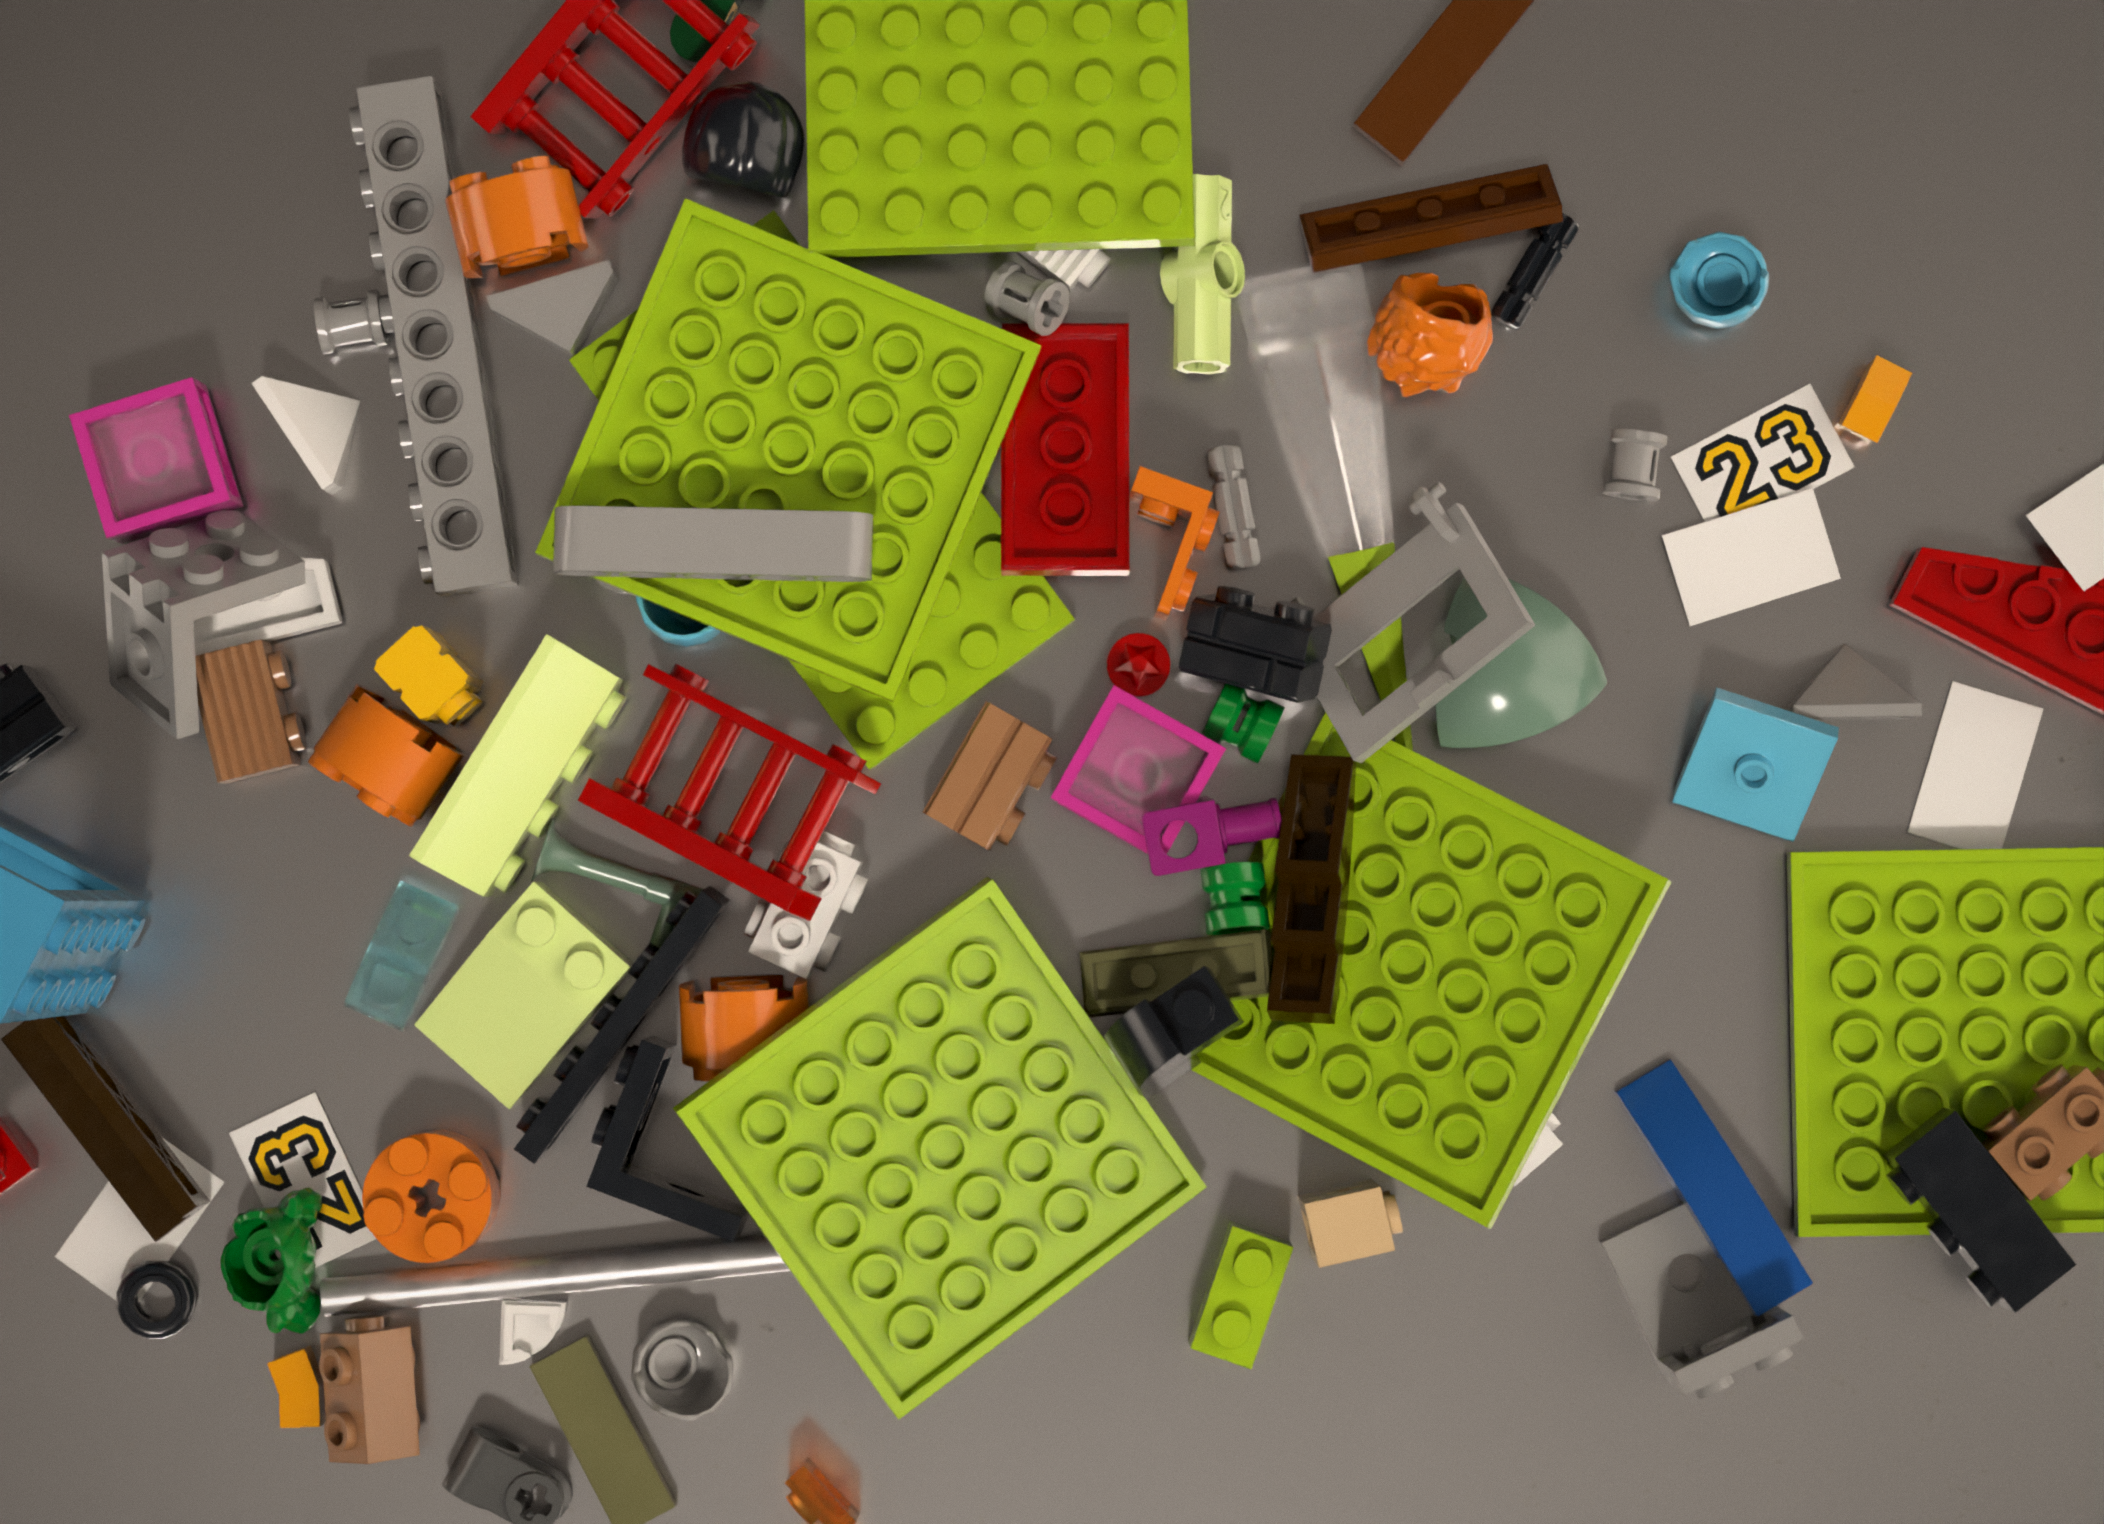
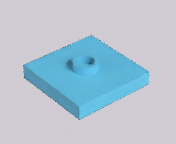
(1755, 764)

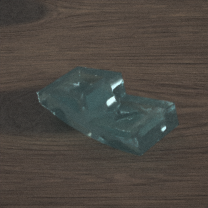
(401, 956)

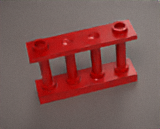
(554, 60)
(731, 851)

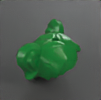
(262, 1279)

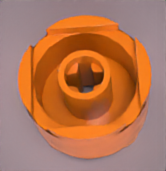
(515, 218)
(385, 756)
(734, 1018)
(398, 1213)

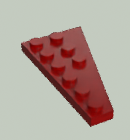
(2015, 614)

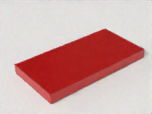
(1069, 457)

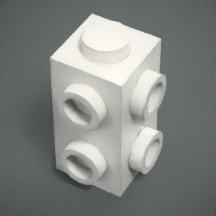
(801, 943)

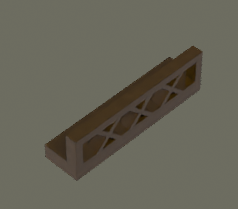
(107, 1123)

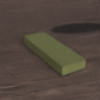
(1126, 975)
(602, 1434)

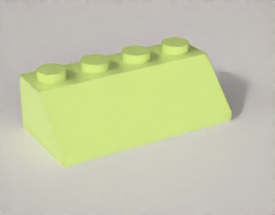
(518, 769)

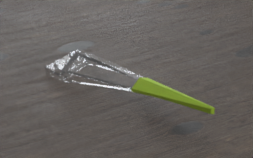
(1327, 401)

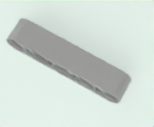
(713, 543)

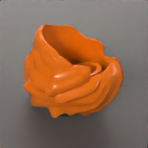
(1430, 333)

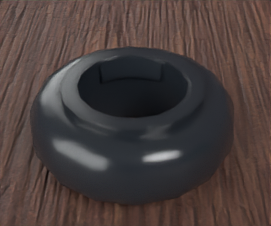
(136, 1319)

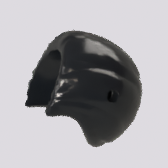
(744, 139)

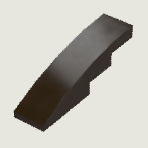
(1312, 888)

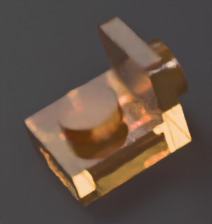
(817, 1497)

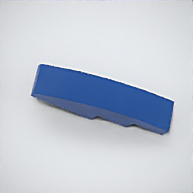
(1713, 1187)

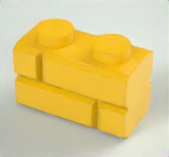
(430, 677)

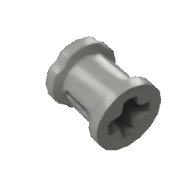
(1039, 319)
(349, 322)
(1635, 464)

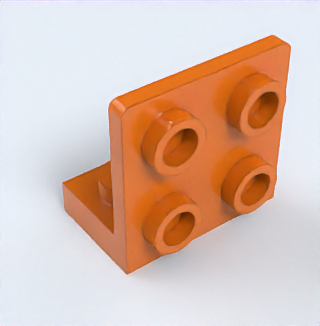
(1163, 501)

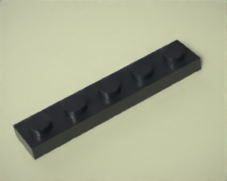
(618, 1022)

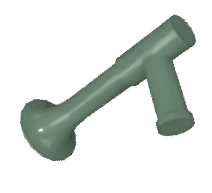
(564, 857)

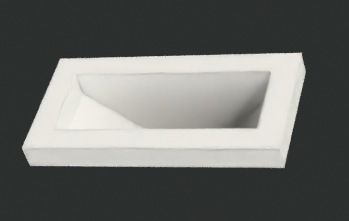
(316, 425)

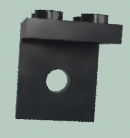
(619, 1136)

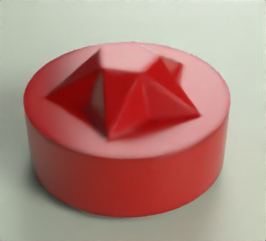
(1138, 664)

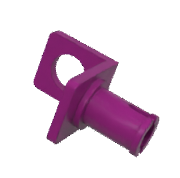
(1214, 829)

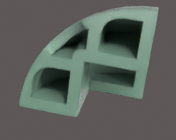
(1525, 687)

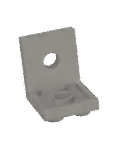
(168, 583)
(1700, 1331)

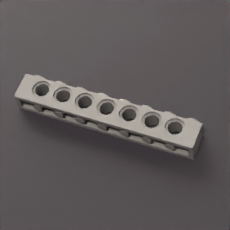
(488, 559)

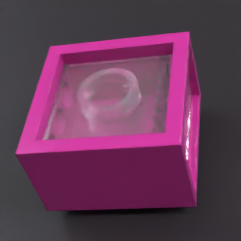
(155, 460)
(1134, 765)

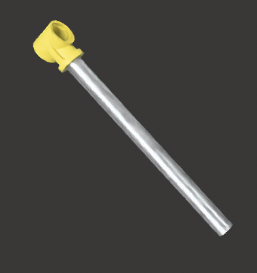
(548, 1275)

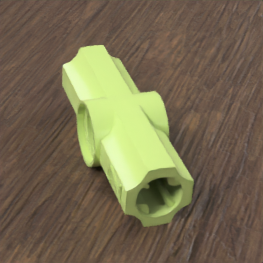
(1204, 280)

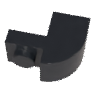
(1162, 1036)

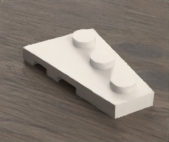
(274, 616)

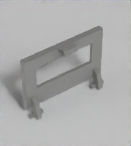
(1389, 592)

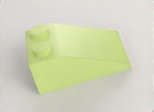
(524, 993)

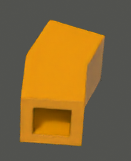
(1875, 398)
(299, 1389)

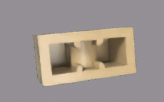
(1349, 1222)

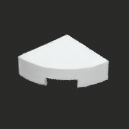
(528, 1327)

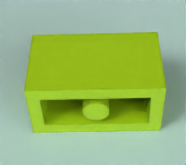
(1240, 1295)

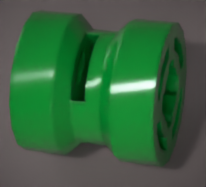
(1255, 728)
(1234, 898)

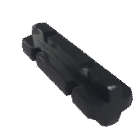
(1534, 272)

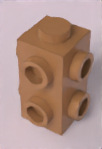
(2050, 1131)
(369, 1392)

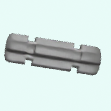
(1234, 504)

